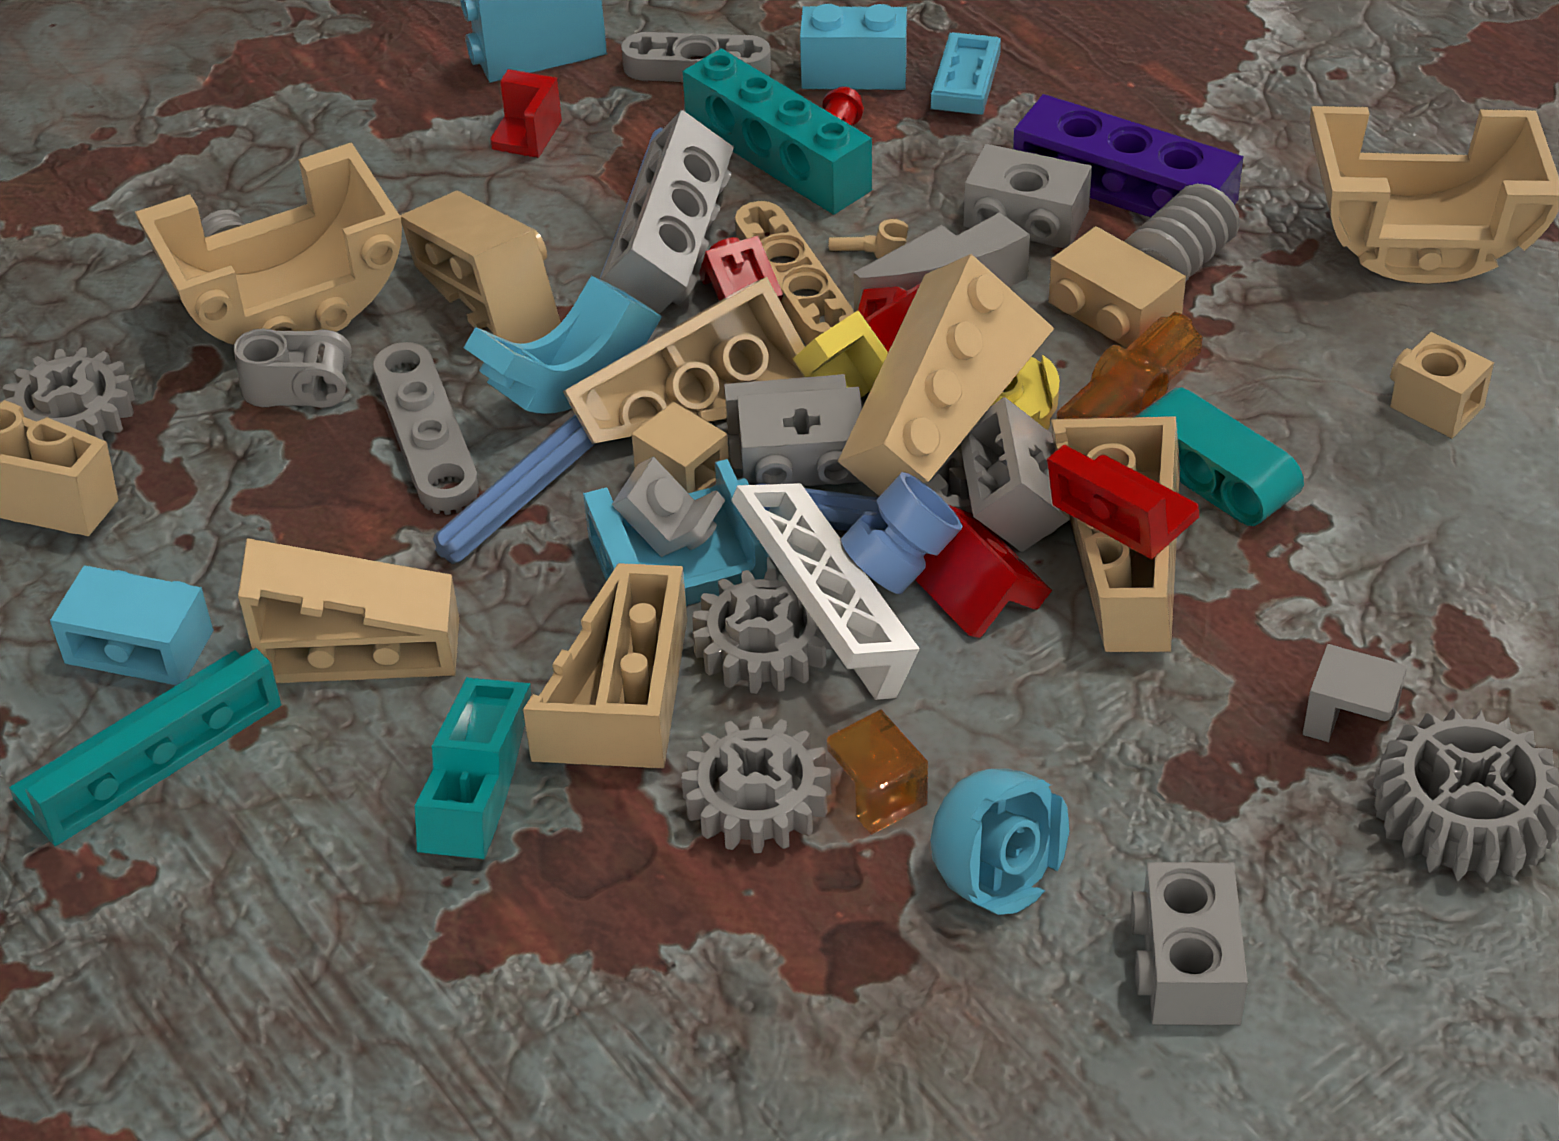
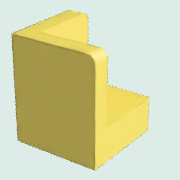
(845, 349)

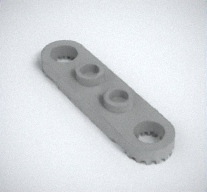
(426, 427)

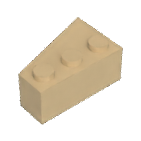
(485, 263)
(346, 615)
(619, 677)

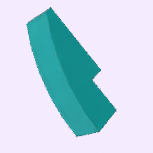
(471, 769)

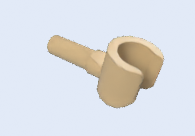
(890, 236)

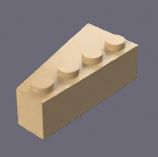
(53, 474)

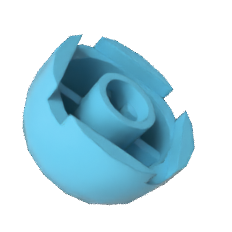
(999, 838)

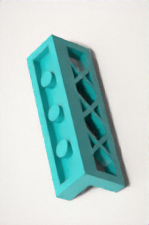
(148, 745)

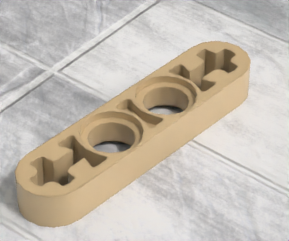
(802, 273)

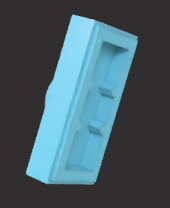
(966, 73)

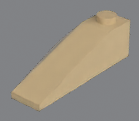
(729, 342)

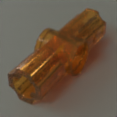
(1139, 375)

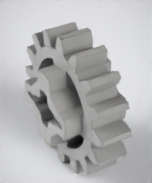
(72, 389)
(760, 633)
(756, 784)

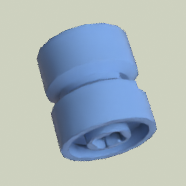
(895, 539)

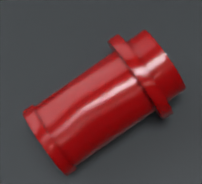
(844, 104)

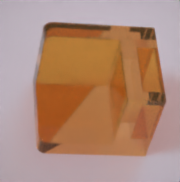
(885, 768)

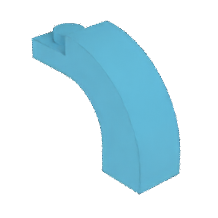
(594, 334)

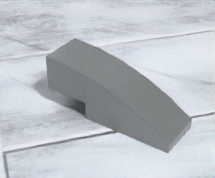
(994, 242)

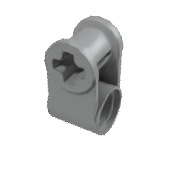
(288, 370)

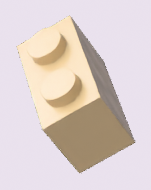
(1113, 286)

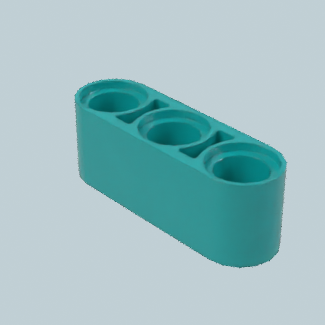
(1227, 459)

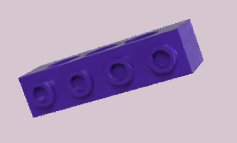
(1129, 161)

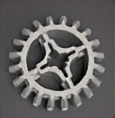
(1469, 805)

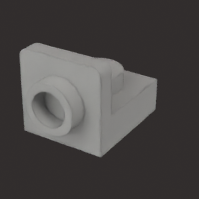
(664, 509)

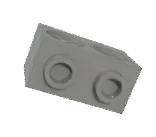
(1198, 942)

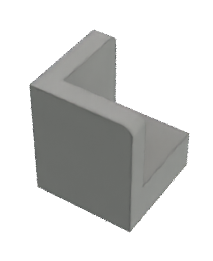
(1353, 684)

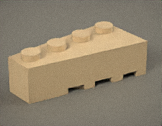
(942, 373)
(1126, 588)

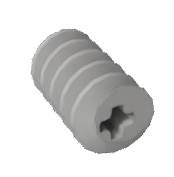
(1188, 229)

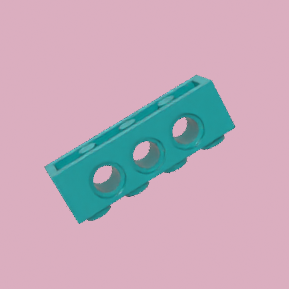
(780, 131)

